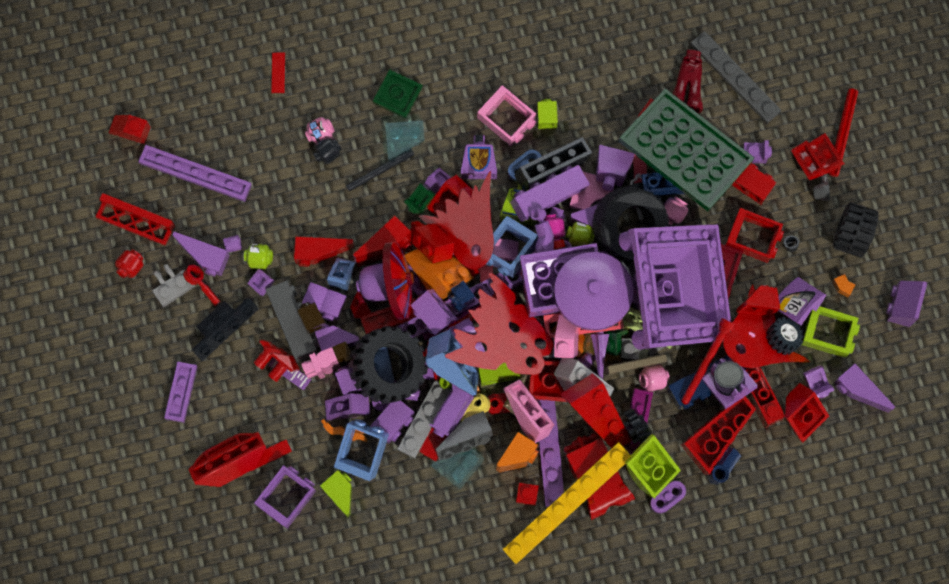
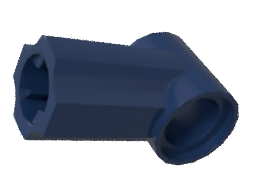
(724, 466)

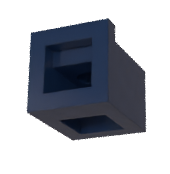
(461, 296)

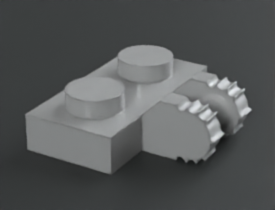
(172, 288)

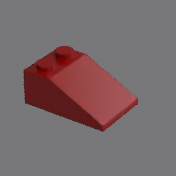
(373, 249)

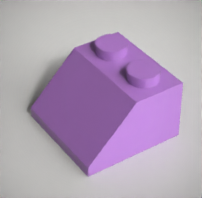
(906, 302)

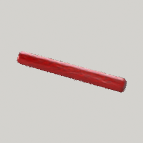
(844, 127)

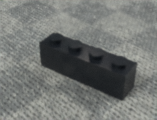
(553, 163)

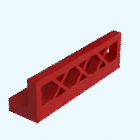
(135, 212)

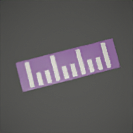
(295, 377)

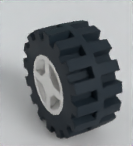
(785, 336)

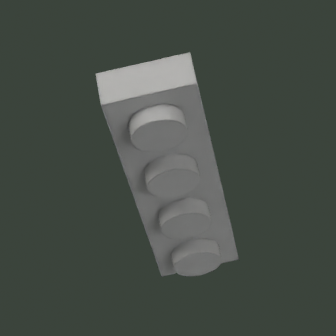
(421, 426)

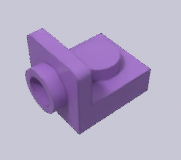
(759, 151)

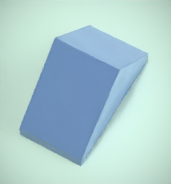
(341, 274)

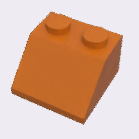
(518, 454)

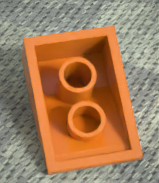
(440, 275)

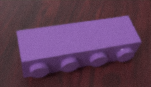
(549, 193)

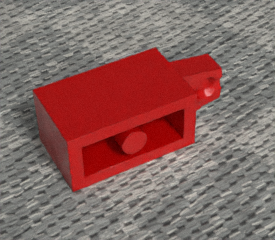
(432, 241)

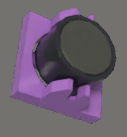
(730, 380)

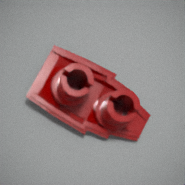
(285, 360)

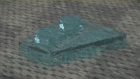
(403, 136)
(459, 467)

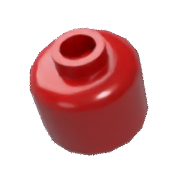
(129, 264)

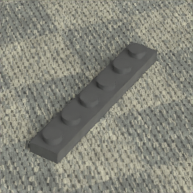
(736, 77)

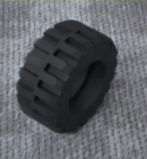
(412, 365)

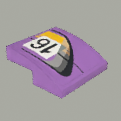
(799, 299)

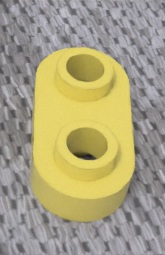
(474, 409)

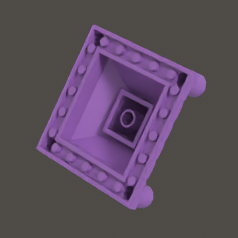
(677, 284)

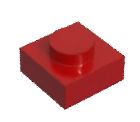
(527, 494)

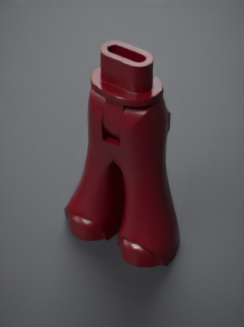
(690, 73)

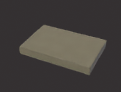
(635, 364)

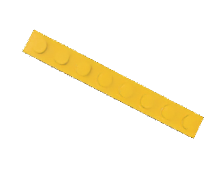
(567, 503)

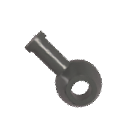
(821, 191)

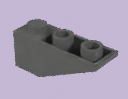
(468, 434)

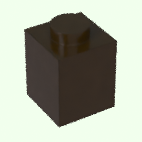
(310, 317)

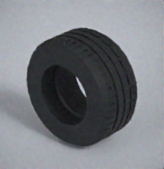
(611, 208)

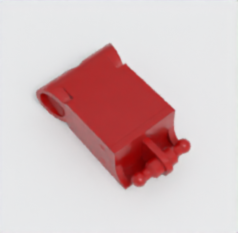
(581, 460)

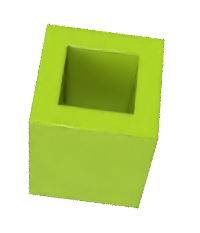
(547, 114)

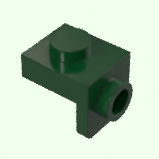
(419, 199)
(614, 341)

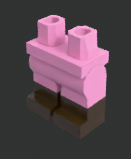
(327, 361)

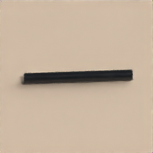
(379, 170)

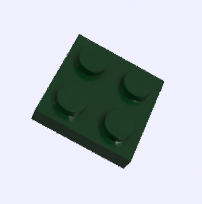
(397, 94)

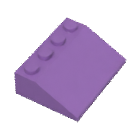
(540, 274)

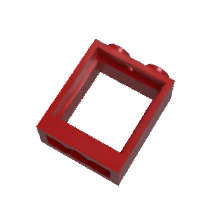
(760, 221)

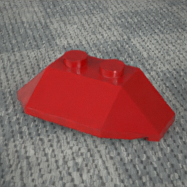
(228, 460)

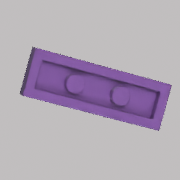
(180, 392)

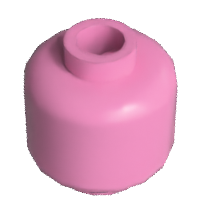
(676, 210)
(654, 378)

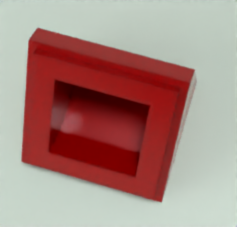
(359, 306)

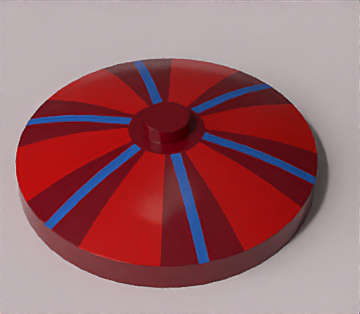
(397, 280)

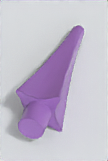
(600, 343)

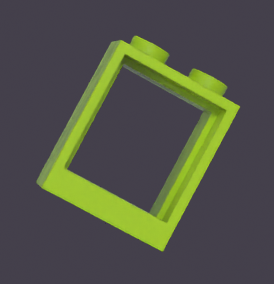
(827, 347)

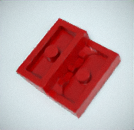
(817, 157)

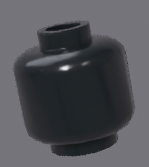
(327, 150)

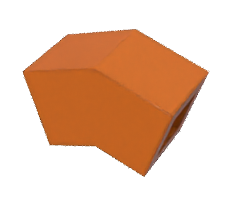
(843, 286)

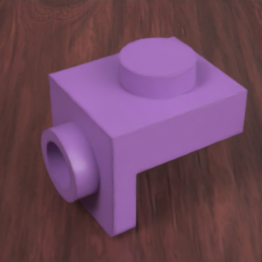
(817, 382)

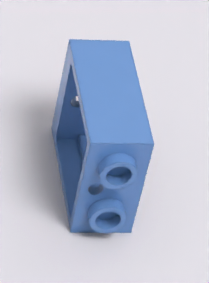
(520, 232)
(354, 467)

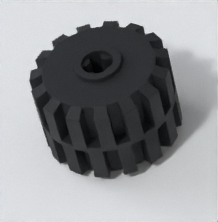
(855, 229)

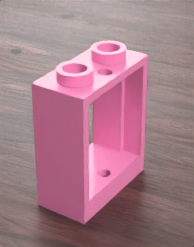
(501, 95)

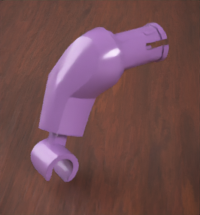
(544, 232)

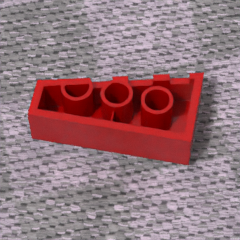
(714, 437)

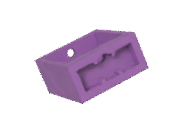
(291, 473)

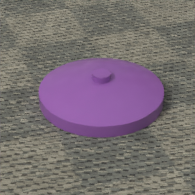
(593, 291)

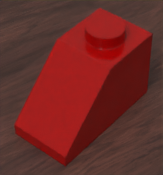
(130, 128)
(761, 302)

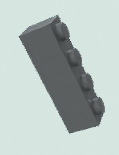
(286, 310)

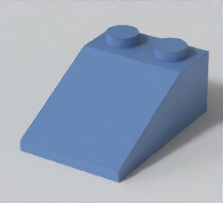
(456, 373)

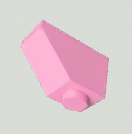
(566, 339)

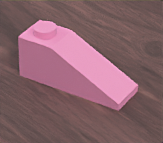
(528, 412)

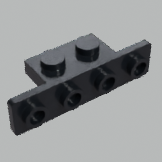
(220, 325)

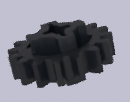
(636, 427)

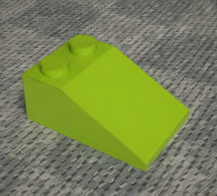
(651, 467)

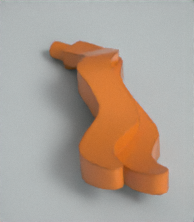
(341, 430)

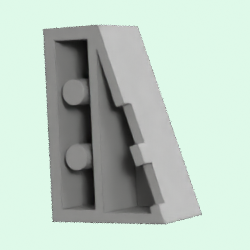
(572, 371)

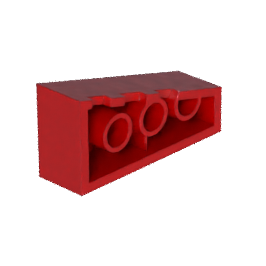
(595, 406)

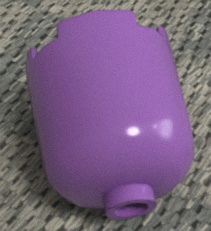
(372, 283)

